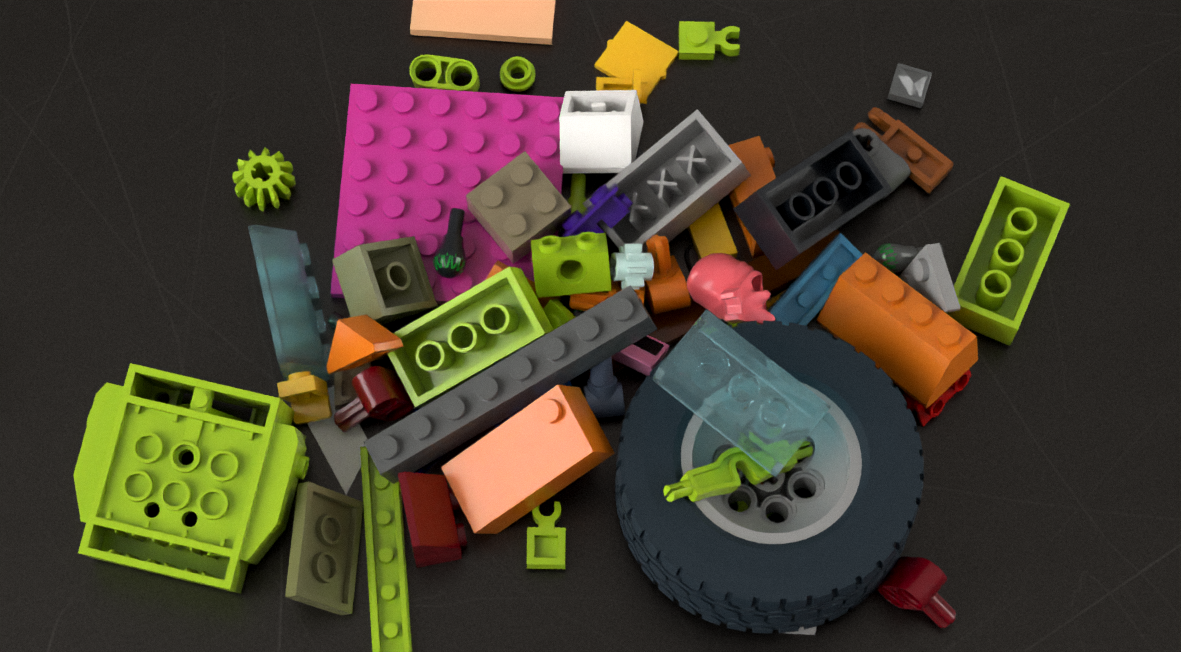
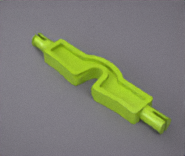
(723, 477)

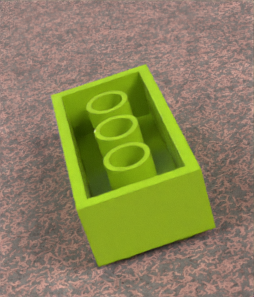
(1007, 259)
(468, 335)

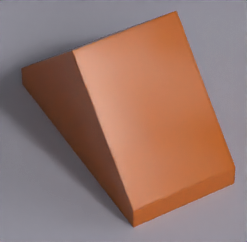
(358, 342)

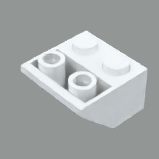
(599, 130)

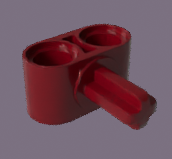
(379, 397)
(915, 586)

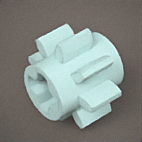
(631, 266)

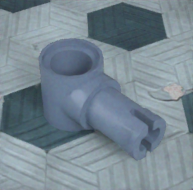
(604, 391)

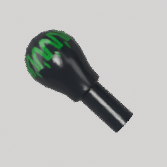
(451, 256)

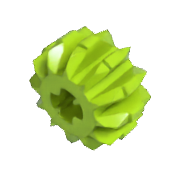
(274, 169)

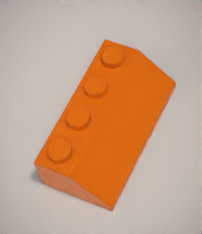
(898, 330)

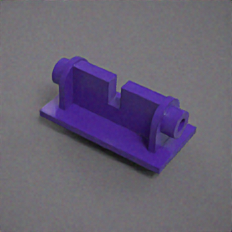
(604, 206)

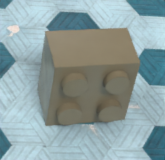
(518, 206)

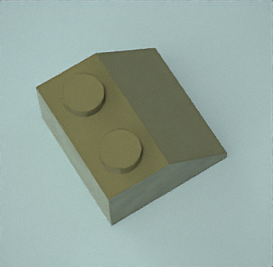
(385, 280)

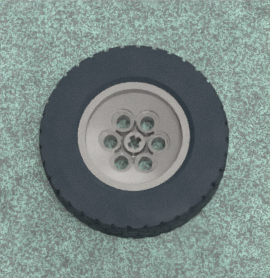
(830, 546)

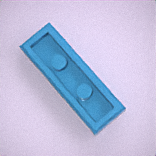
(813, 286)

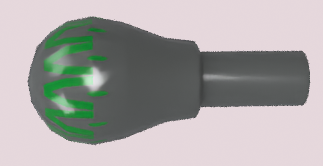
(896, 256)

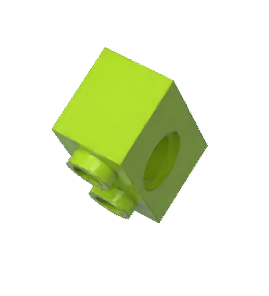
(557, 278)

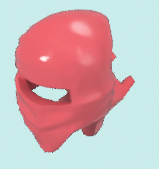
(729, 289)

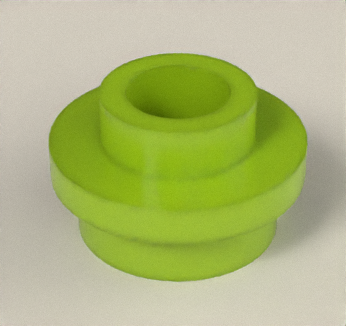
(517, 65)

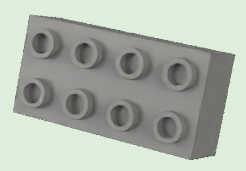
(675, 182)

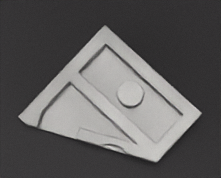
(931, 278)

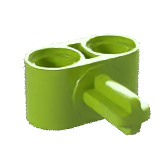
(447, 70)

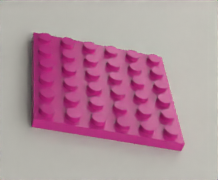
(418, 158)

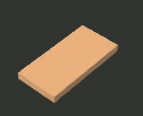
(485, 20)

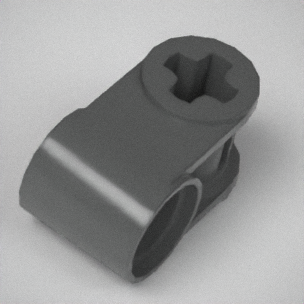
(889, 163)

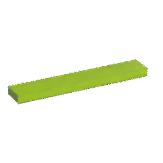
(385, 560)

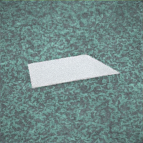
(339, 447)

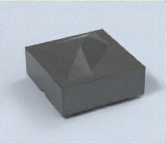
(909, 85)

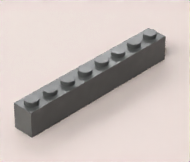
(510, 385)

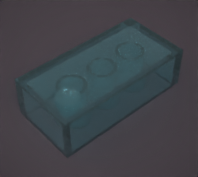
(740, 392)

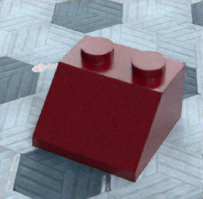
(431, 518)

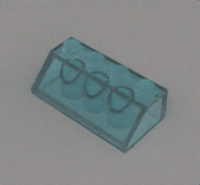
(289, 301)

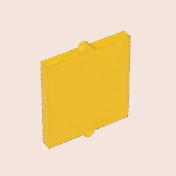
(636, 50)

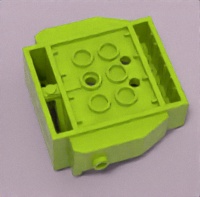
(235, 485)

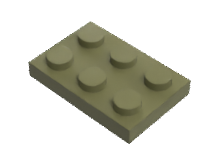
(324, 549)

